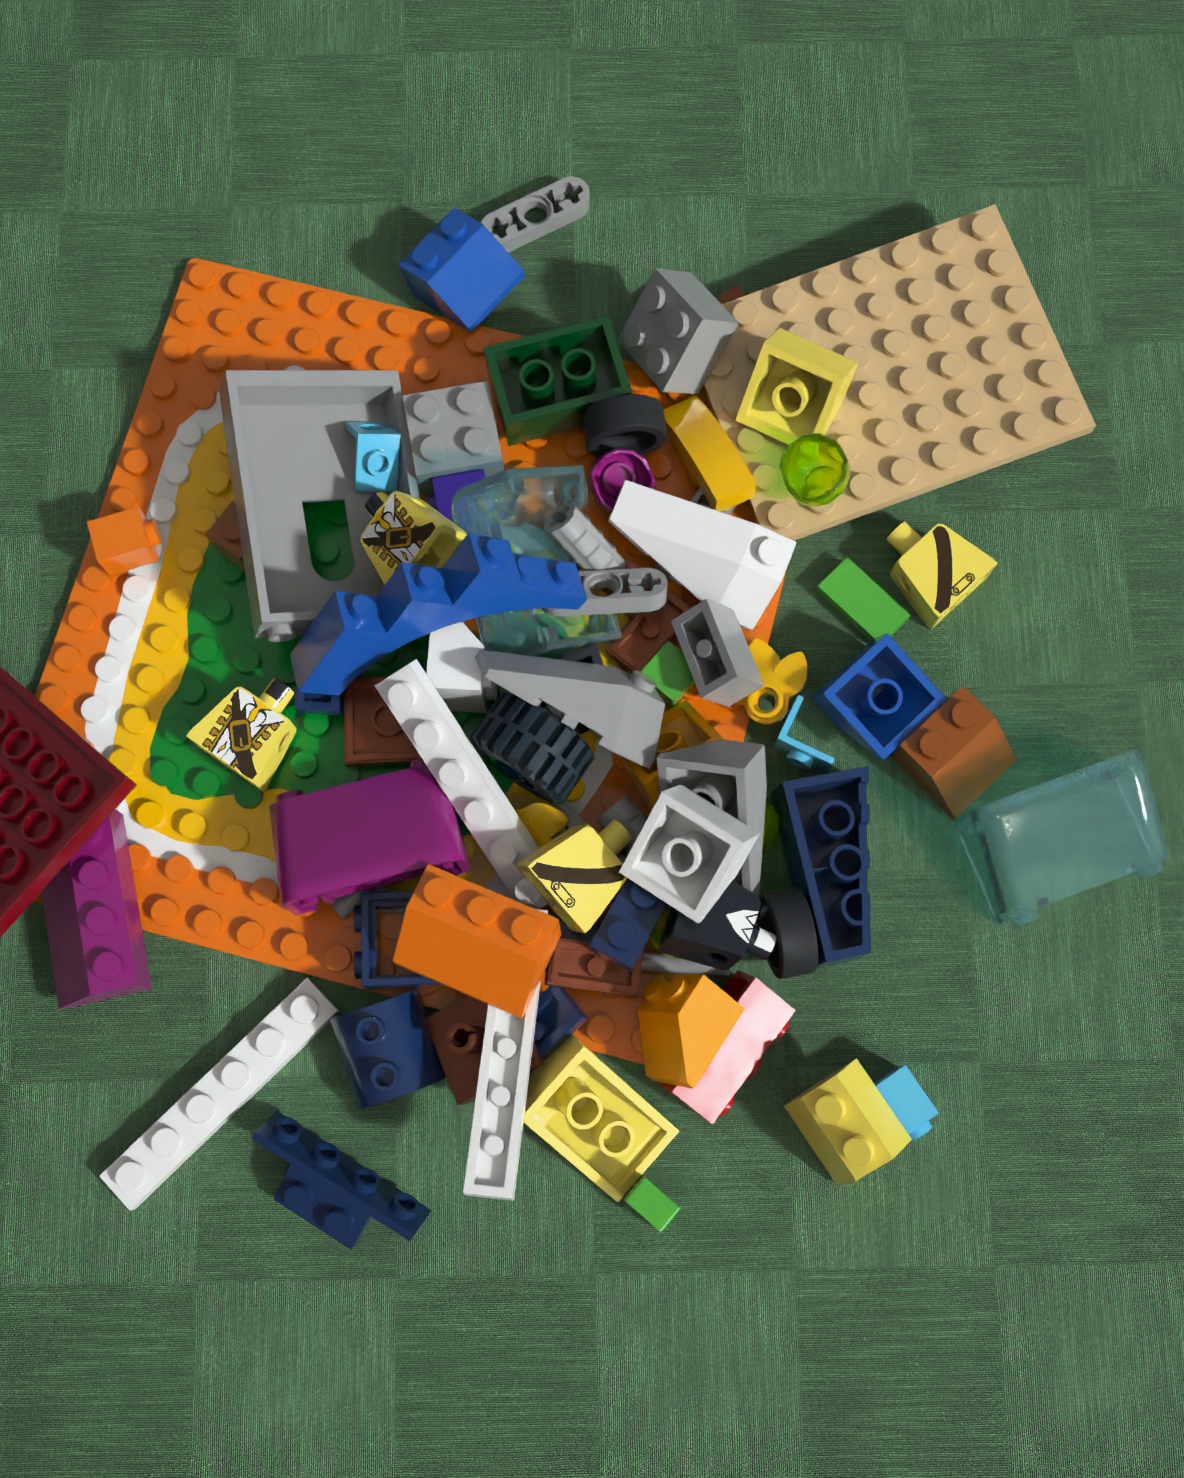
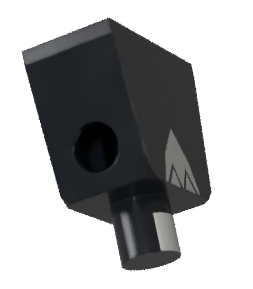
(722, 934)

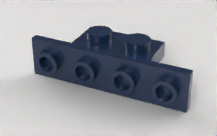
(333, 1188)

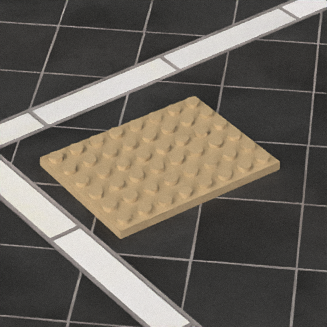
(946, 377)

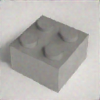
(677, 331)
(452, 432)

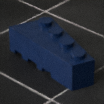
(828, 857)

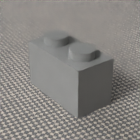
(717, 653)

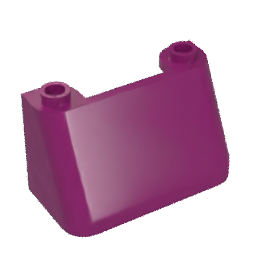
(363, 836)

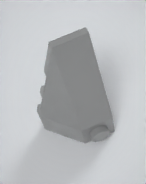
(604, 698)
(730, 778)

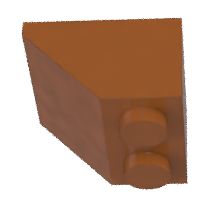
(956, 753)

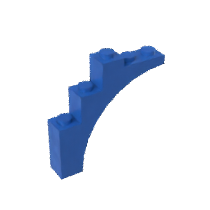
(419, 599)

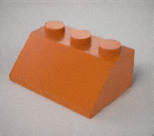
(476, 941)

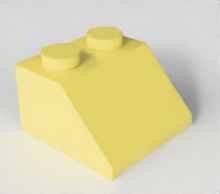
(795, 388)
(848, 1124)

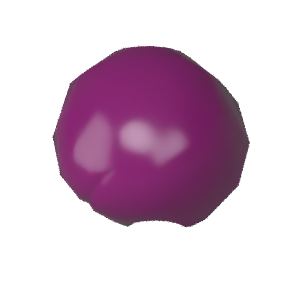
(612, 470)

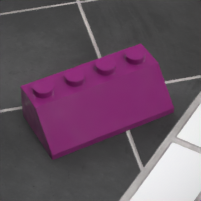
(96, 921)

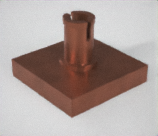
(458, 1040)

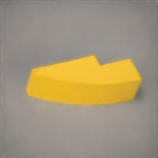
(709, 454)

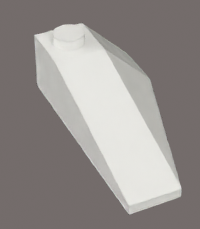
(705, 549)

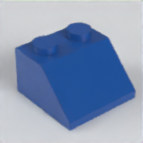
(461, 270)
(879, 697)

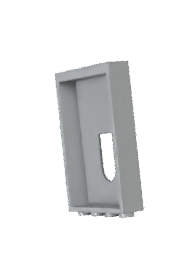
(294, 448)

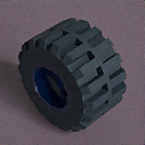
(532, 748)

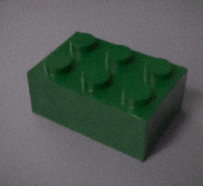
(554, 377)

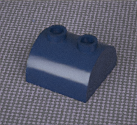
(387, 1049)

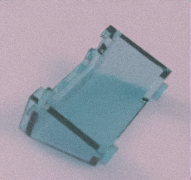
(515, 509)
(1065, 837)

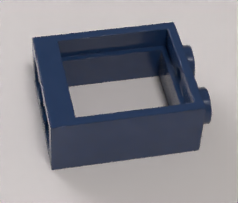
(368, 960)

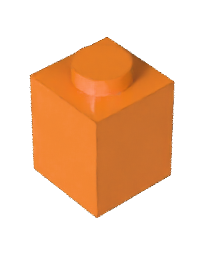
(124, 540)

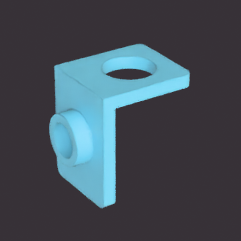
(375, 456)
(797, 752)

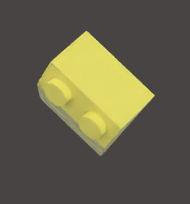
(595, 1118)

